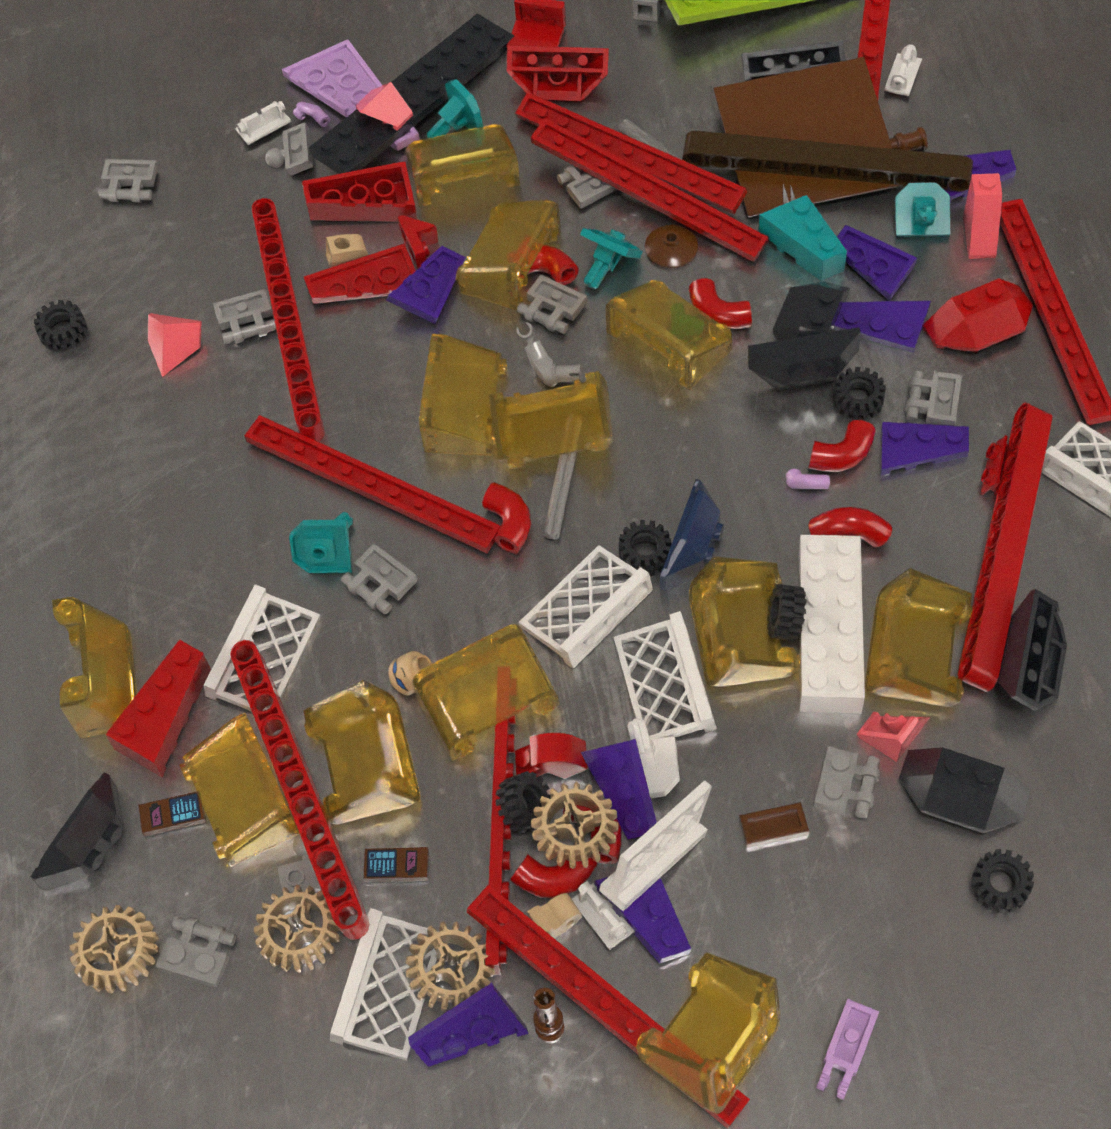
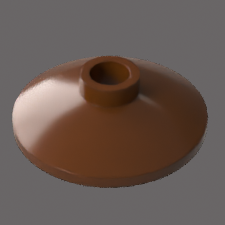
(671, 254)

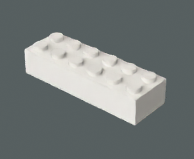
(833, 625)

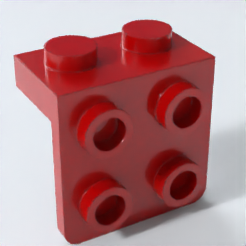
(538, 23)

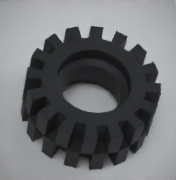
(63, 337)
(859, 380)
(645, 533)
(786, 612)
(512, 802)
(994, 898)

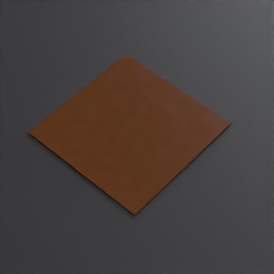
(808, 104)

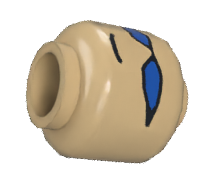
(404, 669)

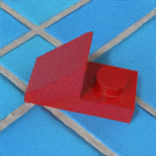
(417, 237)

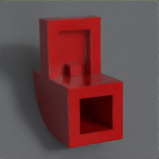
(552, 754)

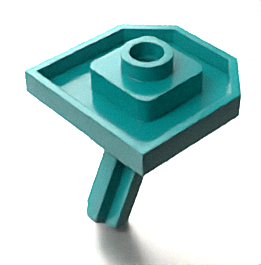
(458, 112)
(922, 211)
(607, 254)
(323, 545)

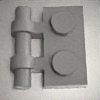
(128, 173)
(584, 188)
(556, 298)
(243, 310)
(943, 398)
(385, 572)
(836, 781)
(194, 961)

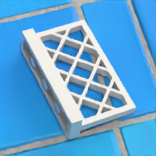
(1072, 471)
(607, 614)
(244, 629)
(685, 665)
(657, 849)
(358, 984)

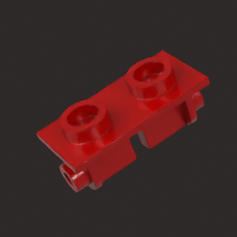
(995, 459)

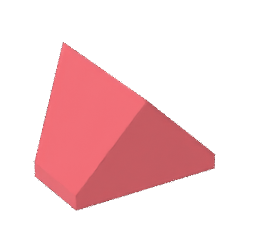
(386, 105)
(172, 340)
(891, 733)

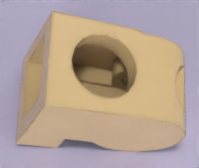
(344, 248)
(556, 915)

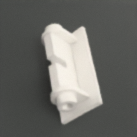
(903, 71)
(258, 126)
(601, 916)

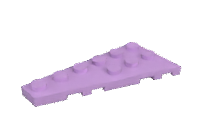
(340, 81)

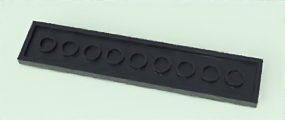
(422, 87)

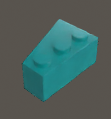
(804, 236)

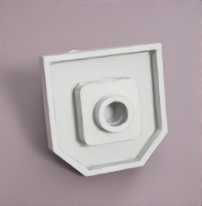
(657, 757)

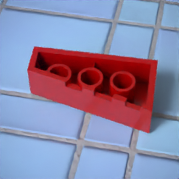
(361, 195)
(161, 709)

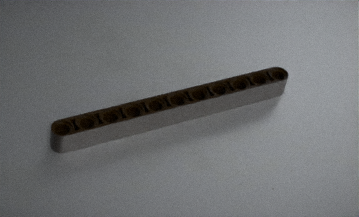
(826, 160)

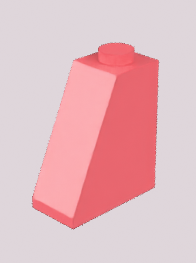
(983, 215)

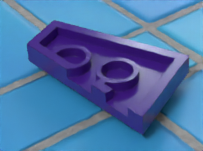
(990, 163)
(876, 261)
(429, 286)
(885, 322)
(914, 444)
(623, 781)
(655, 923)
(471, 1023)

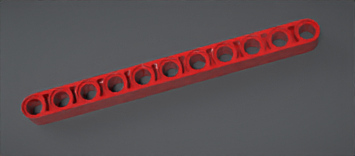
(287, 320)
(1005, 548)
(302, 796)

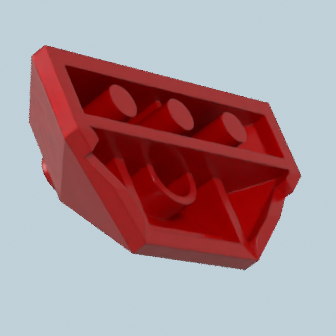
(557, 71)
(980, 317)

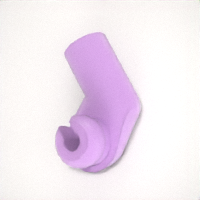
(312, 110)
(806, 481)

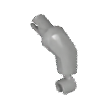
(544, 365)

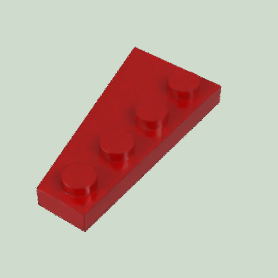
(361, 278)

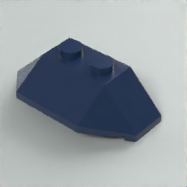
(693, 540)

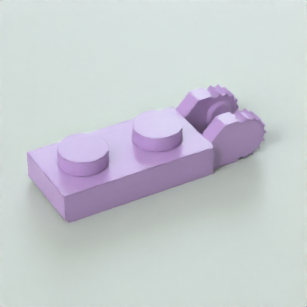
(848, 1044)

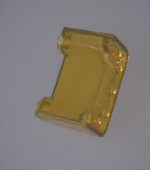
(459, 158)
(507, 250)
(671, 328)
(456, 399)
(552, 421)
(731, 623)
(916, 640)
(108, 677)
(482, 688)
(363, 753)
(238, 792)
(715, 1032)

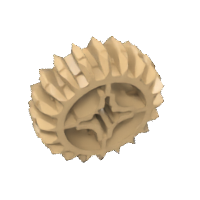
(567, 799)
(275, 919)
(87, 951)
(455, 978)

